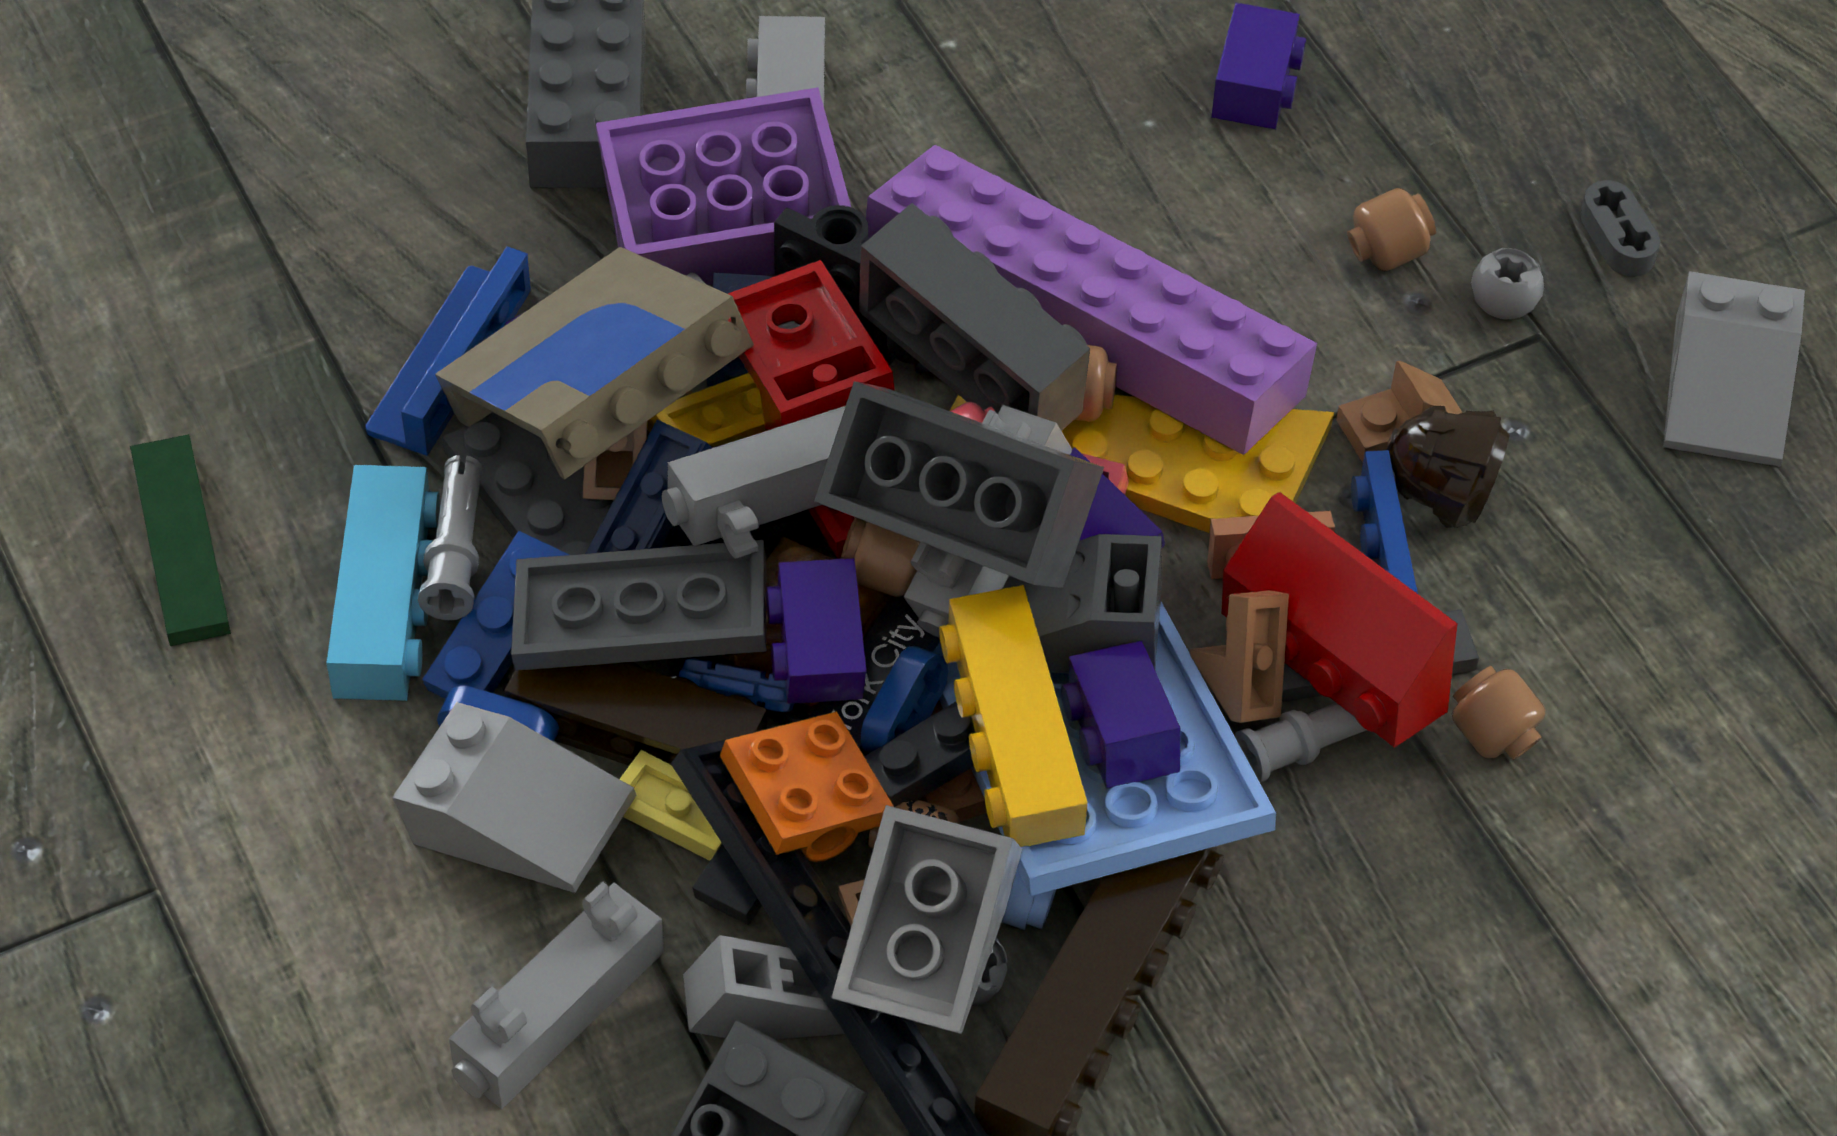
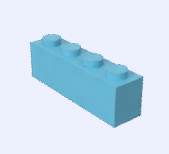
(380, 583)

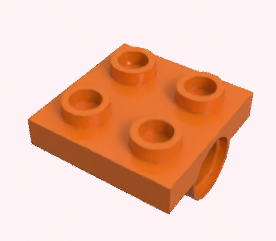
(807, 785)

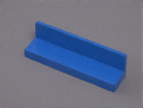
(477, 307)

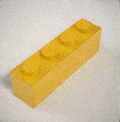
(1015, 717)

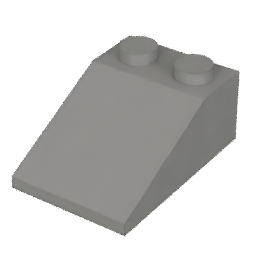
(1733, 368)
(510, 799)
(926, 919)

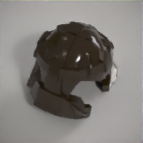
(1448, 461)

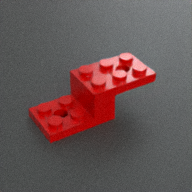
(810, 365)

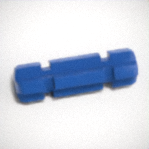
(738, 681)

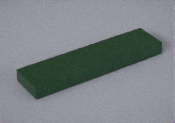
(180, 540)

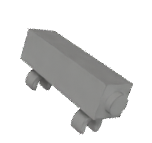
(750, 482)
(948, 576)
(555, 995)

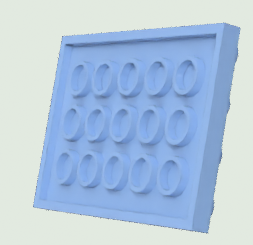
(1159, 818)

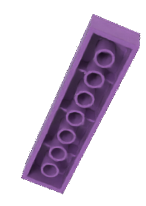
(1168, 333)

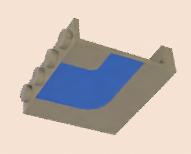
(598, 356)

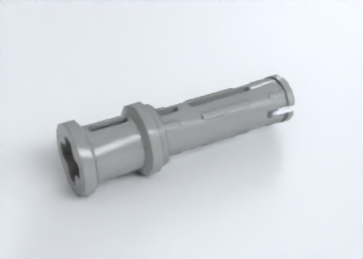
(452, 556)
(1295, 738)

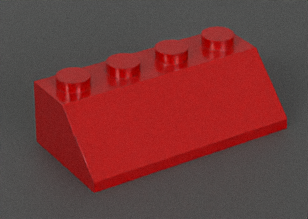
(1348, 622)

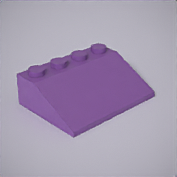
(713, 178)

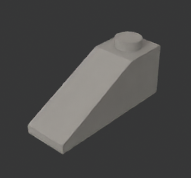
(756, 987)

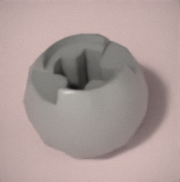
(1507, 283)

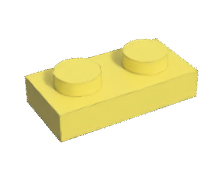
(667, 806)

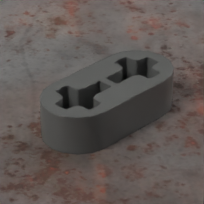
(1610, 231)

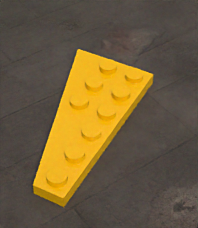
(1191, 475)

